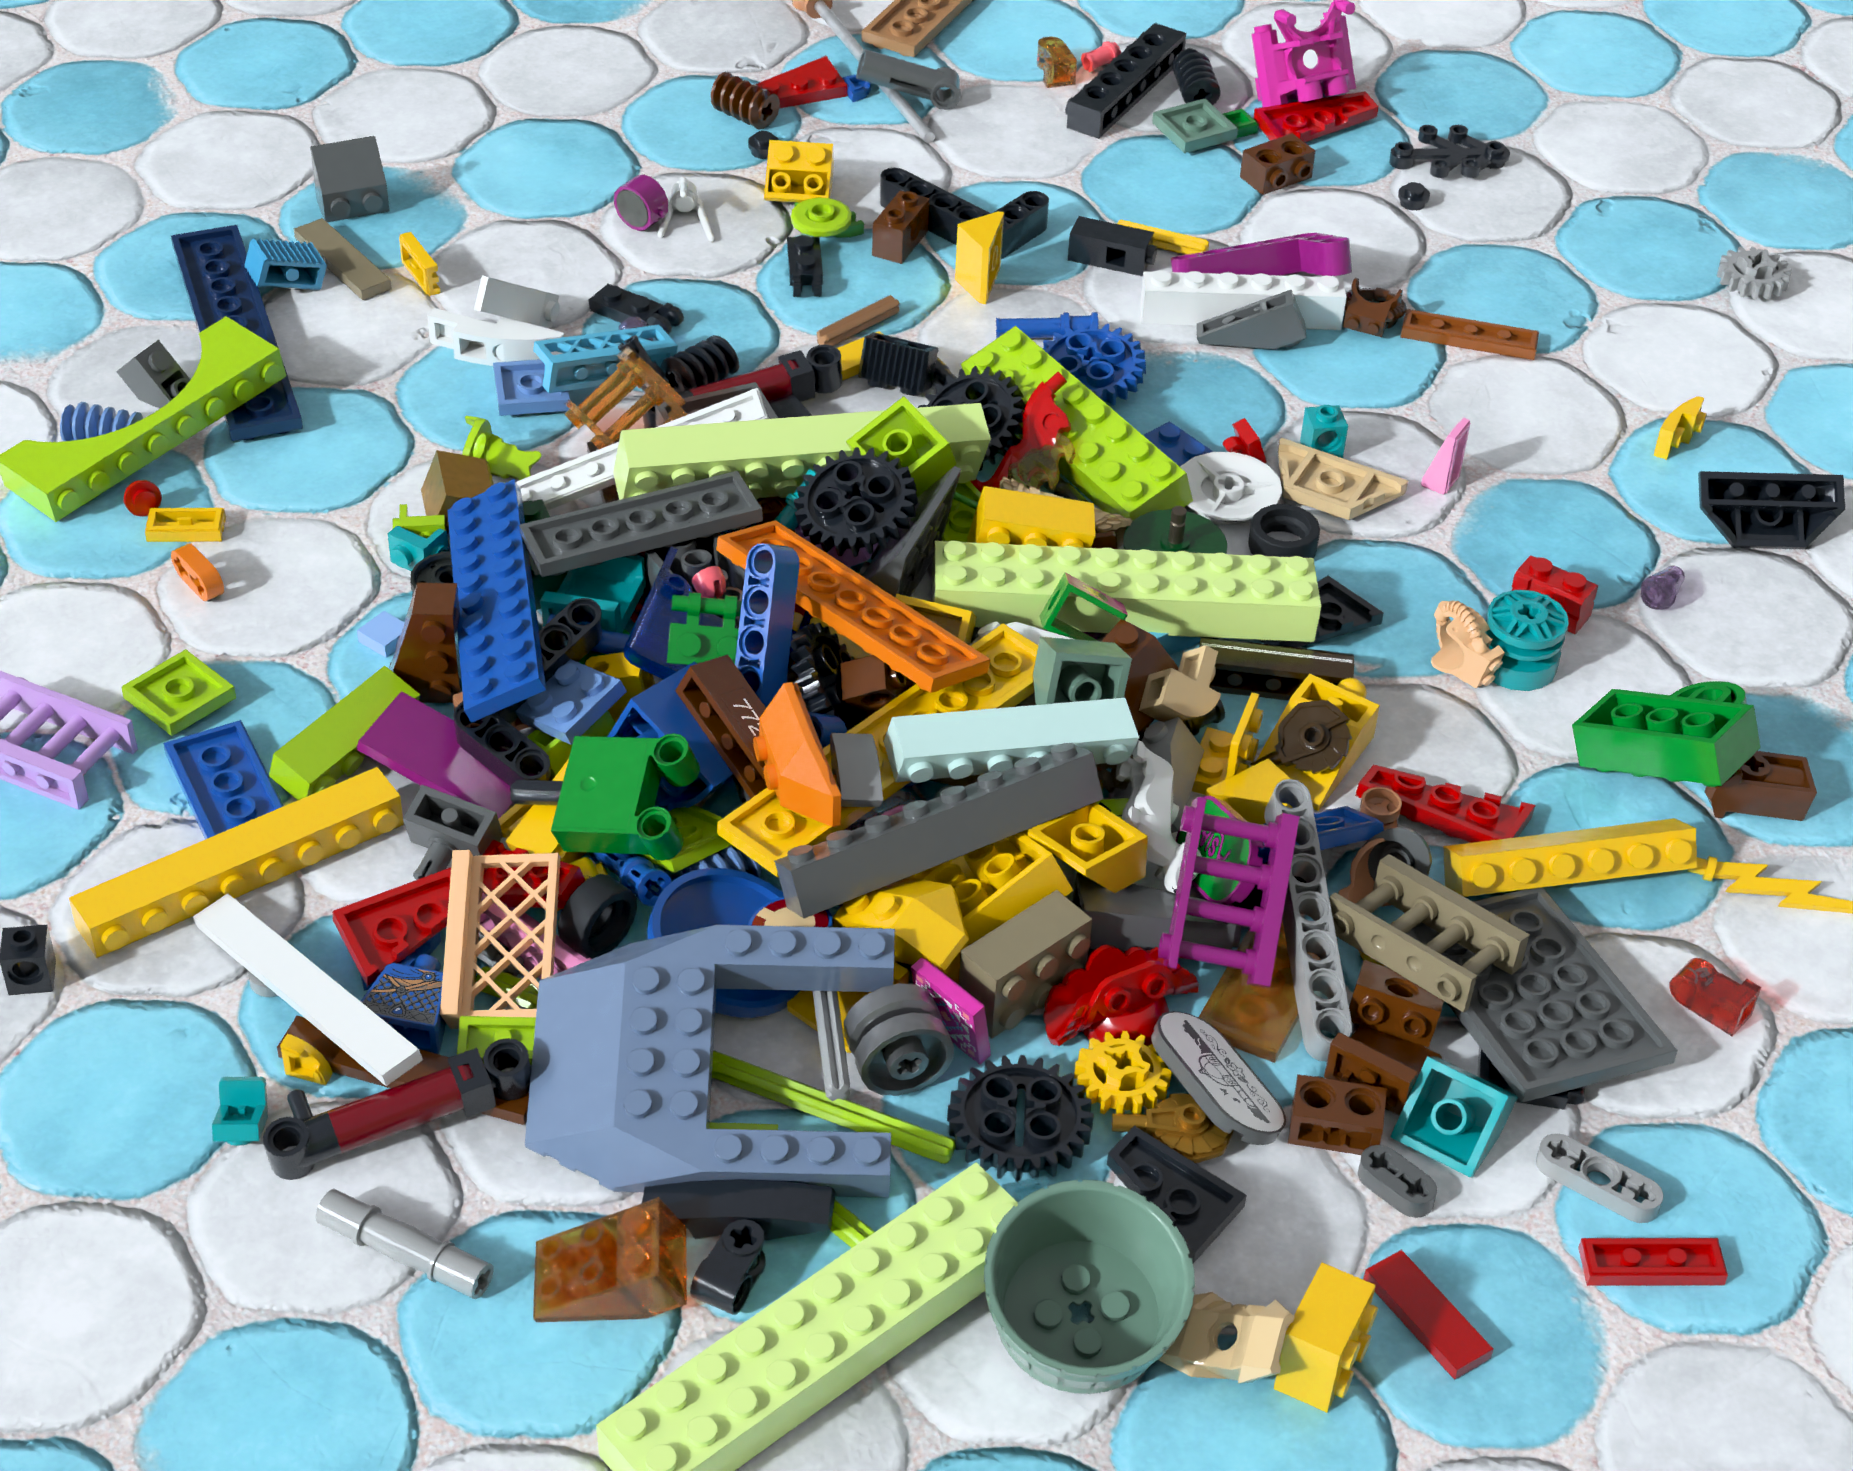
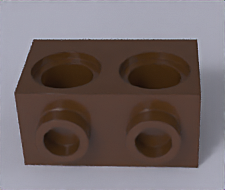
(1277, 164)
(871, 684)
(1336, 1114)

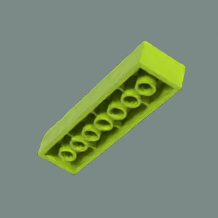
(1112, 458)

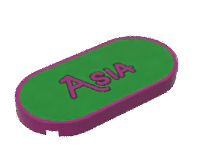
(1227, 849)

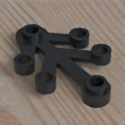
(1450, 155)

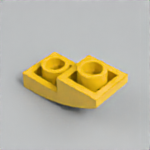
(1680, 426)

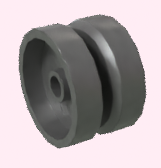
(898, 1039)

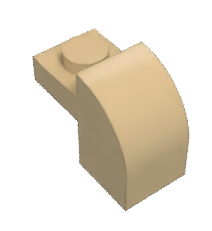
(1184, 691)

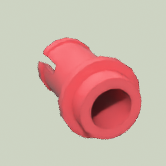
(1100, 56)

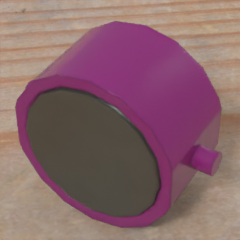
(641, 202)

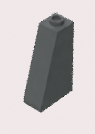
(1140, 915)

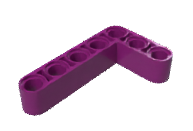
(1304, 252)

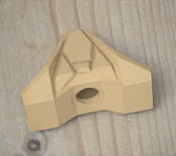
(1251, 1357)

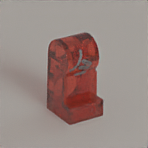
(1714, 995)

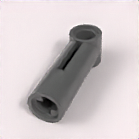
(910, 78)

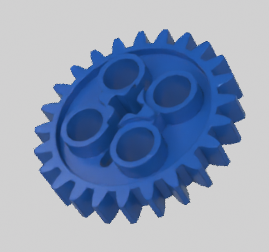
(1100, 359)

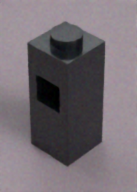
(1111, 246)

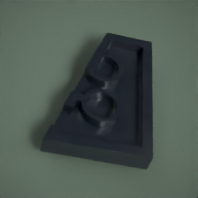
(1339, 614)
(1186, 1192)

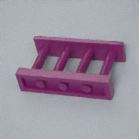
(1270, 878)

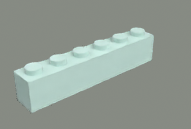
(996, 738)

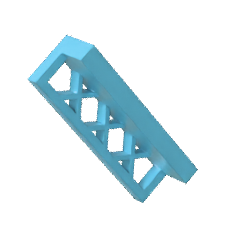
(590, 368)

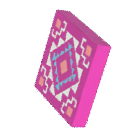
(959, 1010)

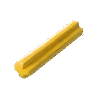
(1171, 240)

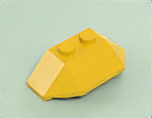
(920, 911)

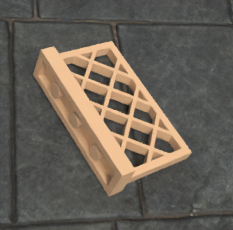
(463, 930)

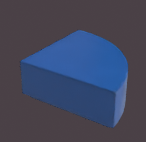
(857, 88)

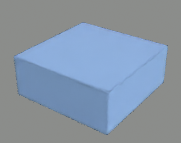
(381, 633)

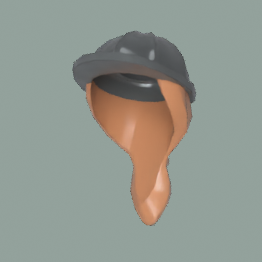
(1397, 841)

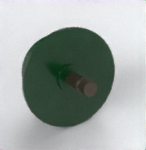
(1173, 532)

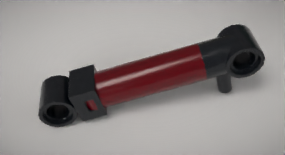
(792, 376)
(462, 1086)

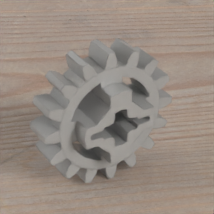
(1754, 273)

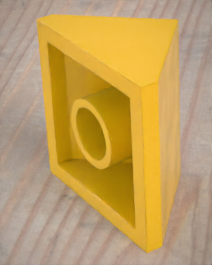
(979, 254)

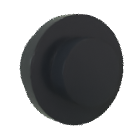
(759, 144)
(1413, 196)

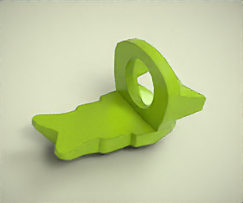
(503, 458)

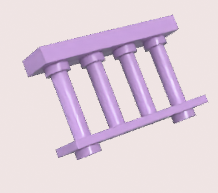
(39, 770)

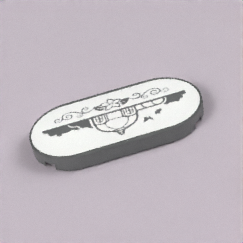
(1218, 1078)

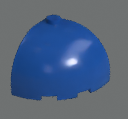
(660, 713)

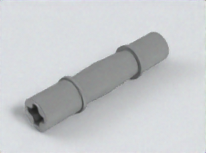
(404, 1243)

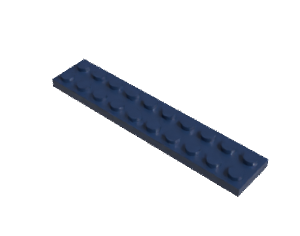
(221, 287)

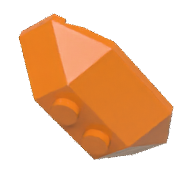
(795, 759)

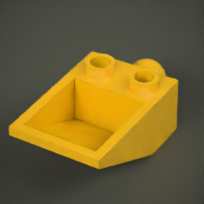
(1349, 698)

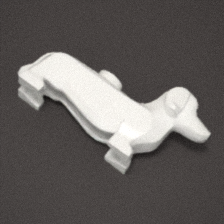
(1153, 810)

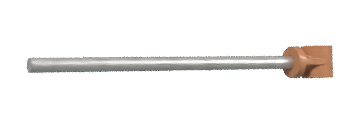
(822, 9)

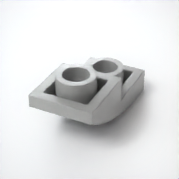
(856, 769)

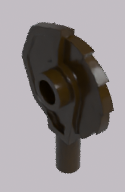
(1311, 738)

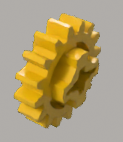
(1122, 1074)

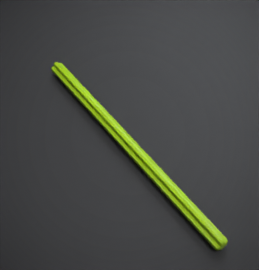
(792, 1093)

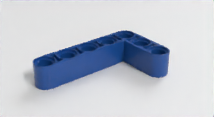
(767, 628)

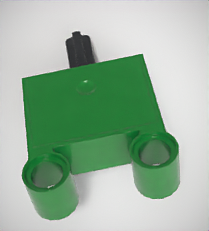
(612, 795)

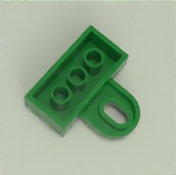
(1685, 736)

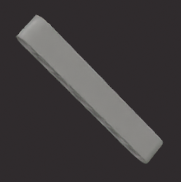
(1311, 936)

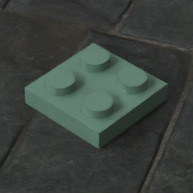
(1194, 125)

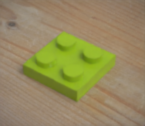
(178, 692)

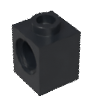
(27, 959)

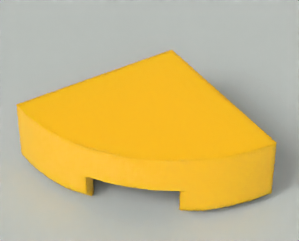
(304, 1061)

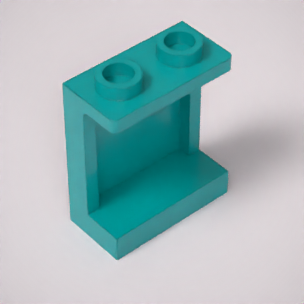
(612, 584)

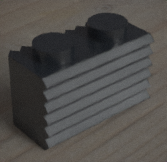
(897, 363)

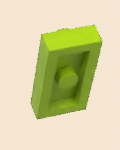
(483, 1031)

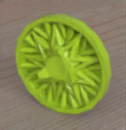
(821, 217)

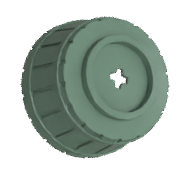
(1097, 1249)

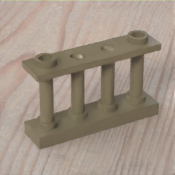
(1439, 908)

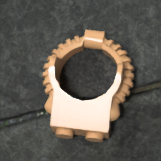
(1465, 645)

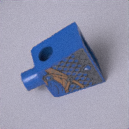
(411, 1001)

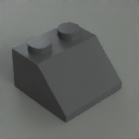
(349, 179)

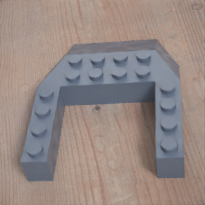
(631, 1060)

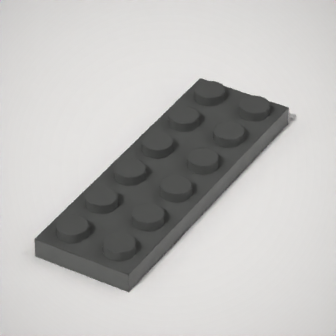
(640, 523)

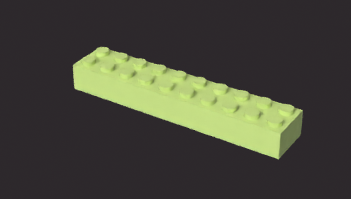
(774, 452)
(1160, 589)
(814, 1338)

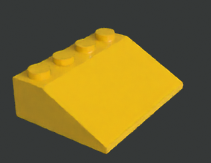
(997, 884)

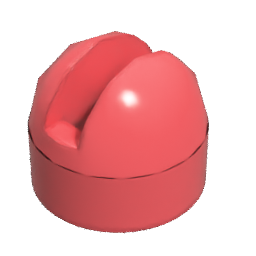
(710, 582)

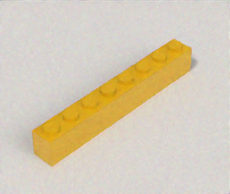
(236, 861)

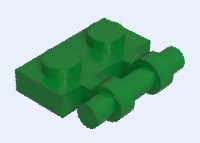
(702, 643)

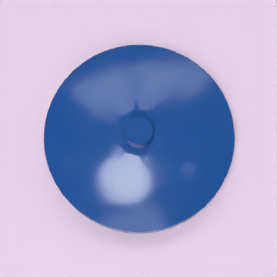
(719, 898)

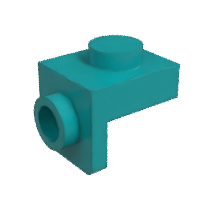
(409, 548)
(241, 1110)

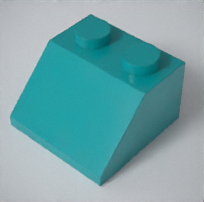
(1453, 1116)

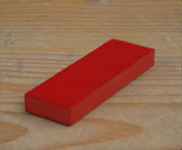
(1652, 1262)
(1428, 1314)

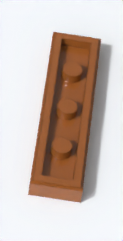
(1470, 334)

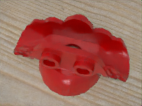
(1114, 995)

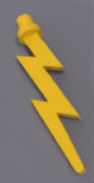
(1749, 883)

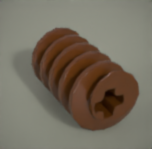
(744, 101)

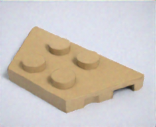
(1333, 482)

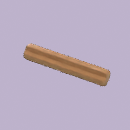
(858, 321)

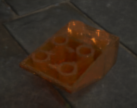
(613, 1267)

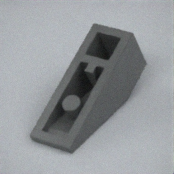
(1263, 325)

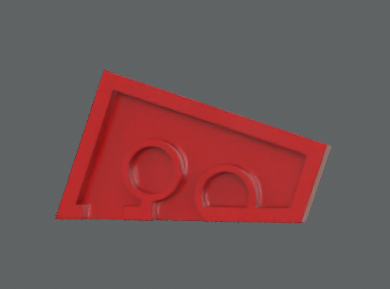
(393, 922)

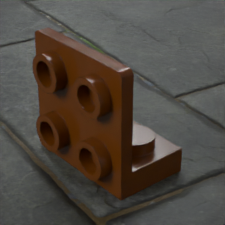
(1378, 1061)

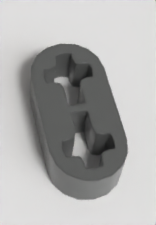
(1397, 1181)

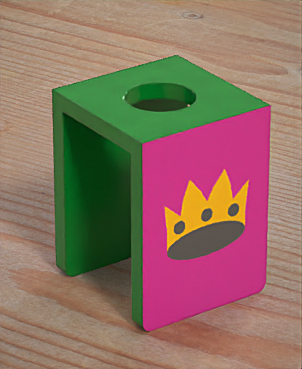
(1071, 584)

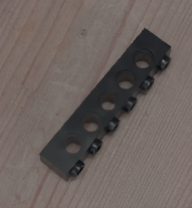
(1124, 81)

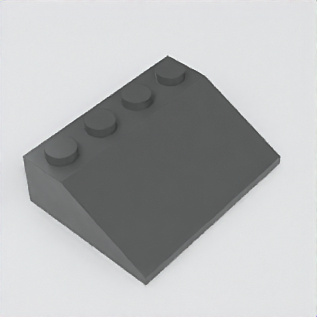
(906, 560)

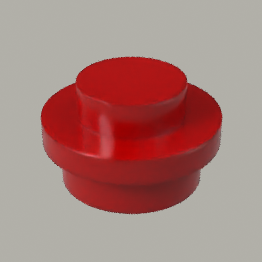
(142, 496)

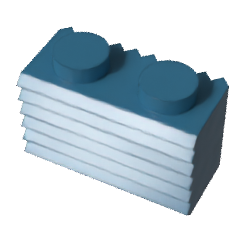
(285, 264)

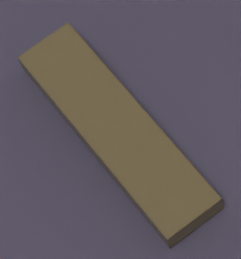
(344, 259)

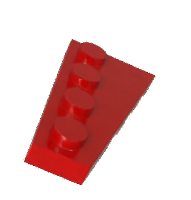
(1316, 117)
(1449, 809)

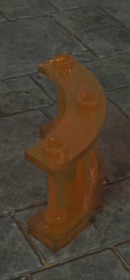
(630, 373)

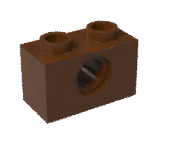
(900, 226)
(1394, 1005)

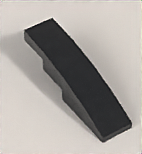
(777, 1206)

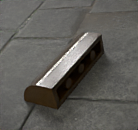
(1272, 669)

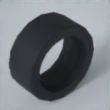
(1286, 519)
(597, 916)

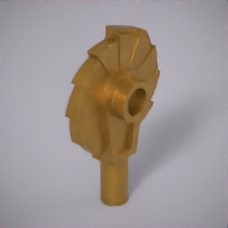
(1179, 1125)

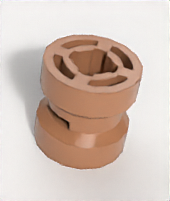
(1382, 805)

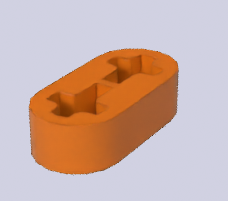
(197, 572)

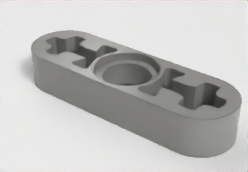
(1622, 1203)

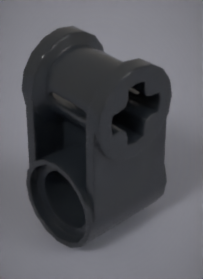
(731, 1267)

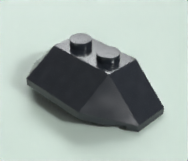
(1770, 507)

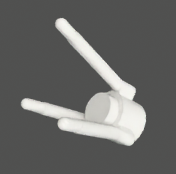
(685, 199)

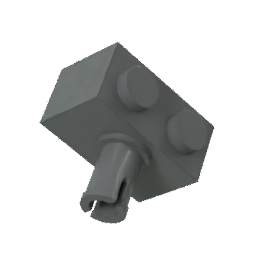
(447, 825)

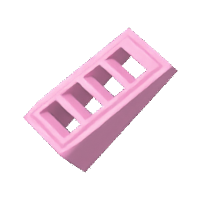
(1448, 462)

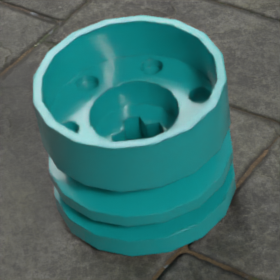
(1531, 634)

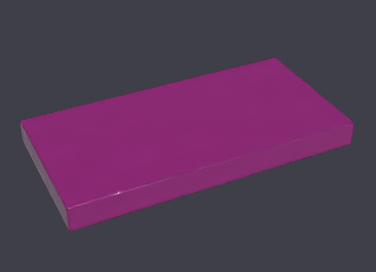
(426, 751)

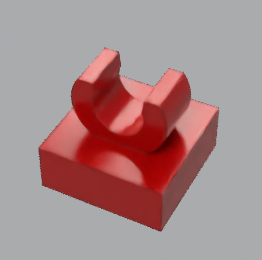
(1245, 441)

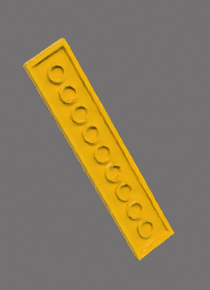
(769, 831)

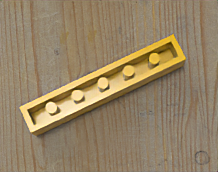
(1570, 857)

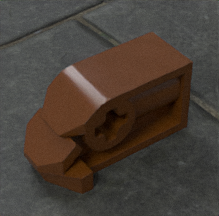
(1766, 787)

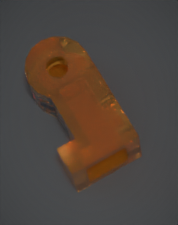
(1057, 62)

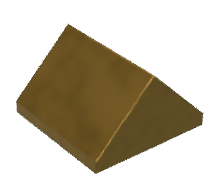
(451, 479)

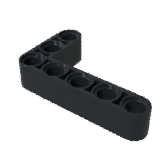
(1023, 216)
(496, 728)

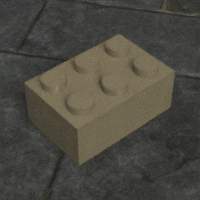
(1024, 959)

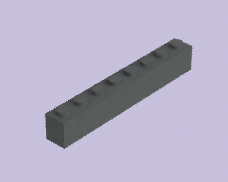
(938, 829)

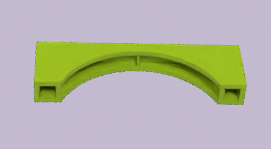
(71, 473)

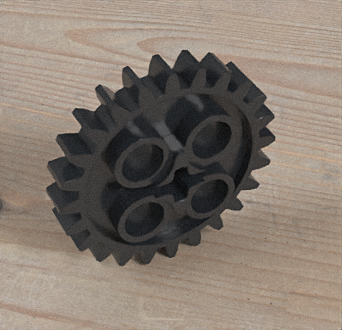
(999, 399)
(856, 502)
(819, 672)
(985, 1114)

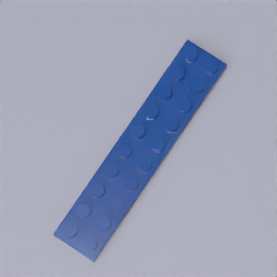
(496, 602)

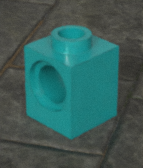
(1325, 429)

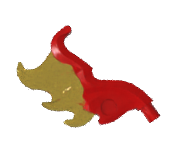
(1042, 444)

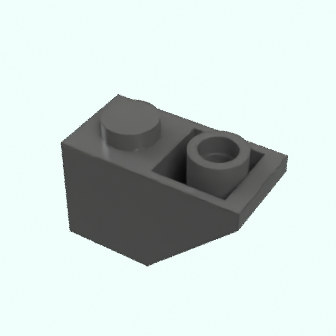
(154, 376)

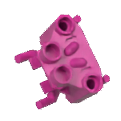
(1281, 65)

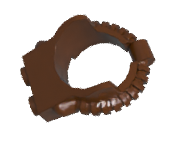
(1371, 316)

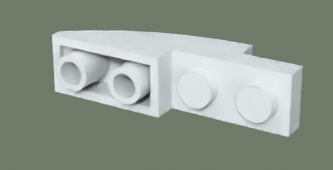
(485, 341)

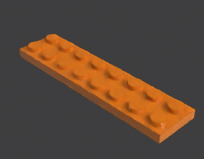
(865, 612)

